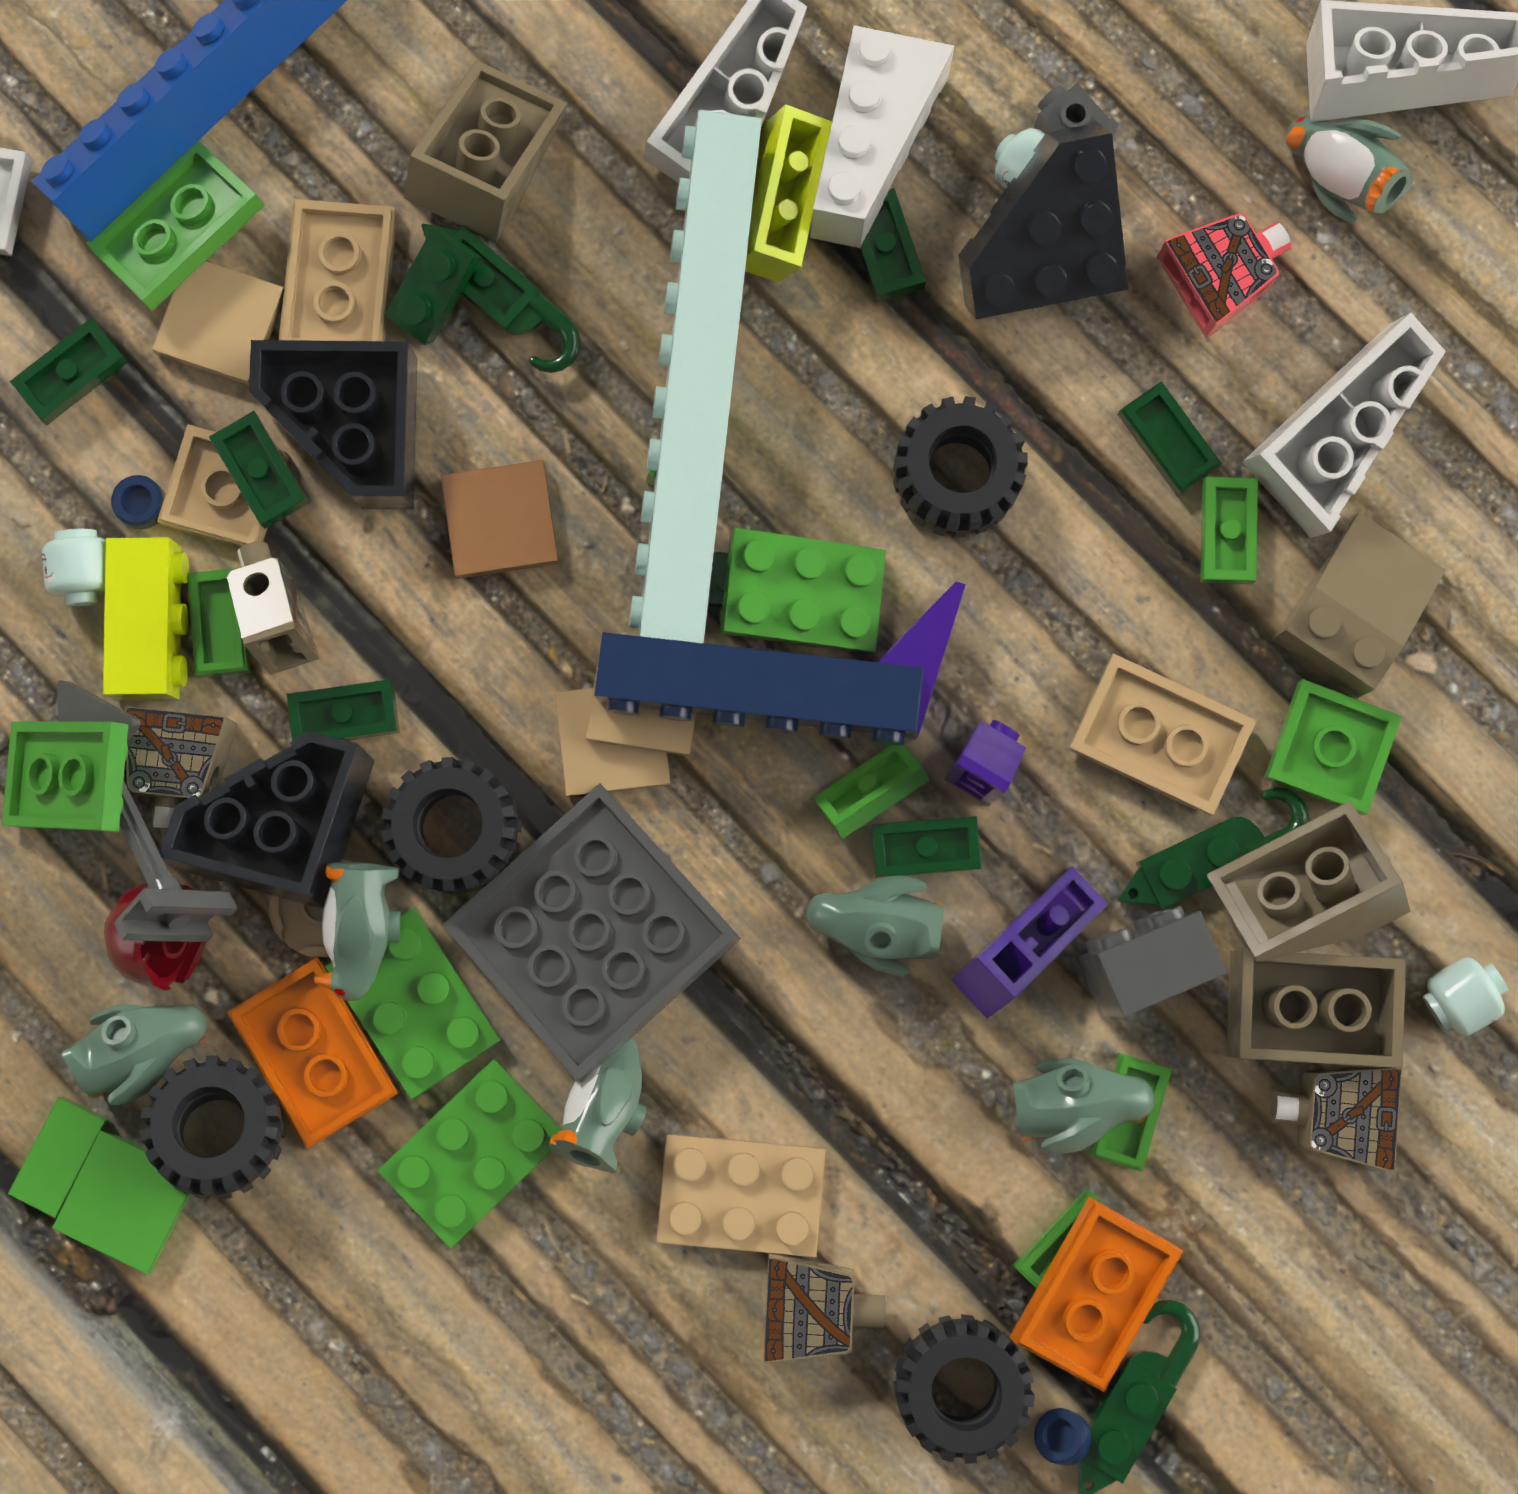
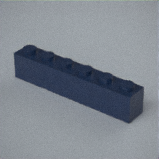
(758, 686)

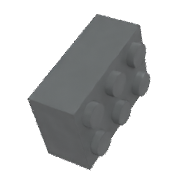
(1152, 964)

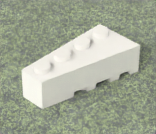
(1406, 57)
(733, 78)
(877, 115)
(1336, 434)

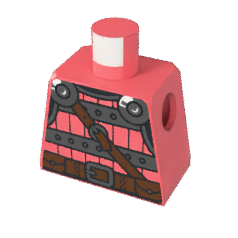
(1223, 267)

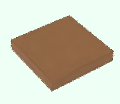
(499, 519)

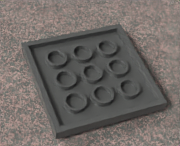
(591, 933)

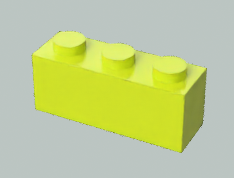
(785, 191)
(144, 619)

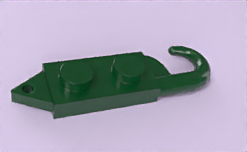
(514, 301)
(1185, 865)
(1136, 1402)

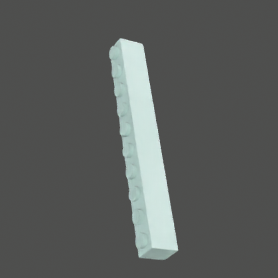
(698, 376)

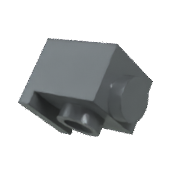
(1060, 103)

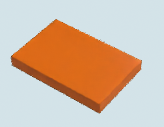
(313, 1054)
(1096, 1294)

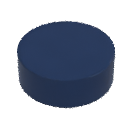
(137, 501)
(1062, 1437)

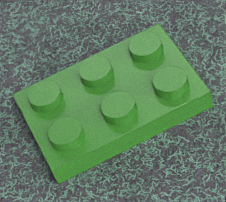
(175, 225)
(802, 591)
(65, 775)
(422, 1010)
(471, 1153)

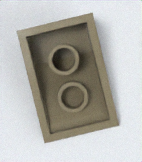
(483, 150)
(1360, 606)
(1311, 887)

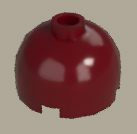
(149, 962)

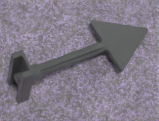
(162, 908)

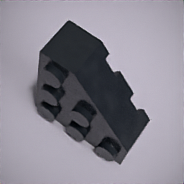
(1051, 230)
(347, 410)
(275, 820)

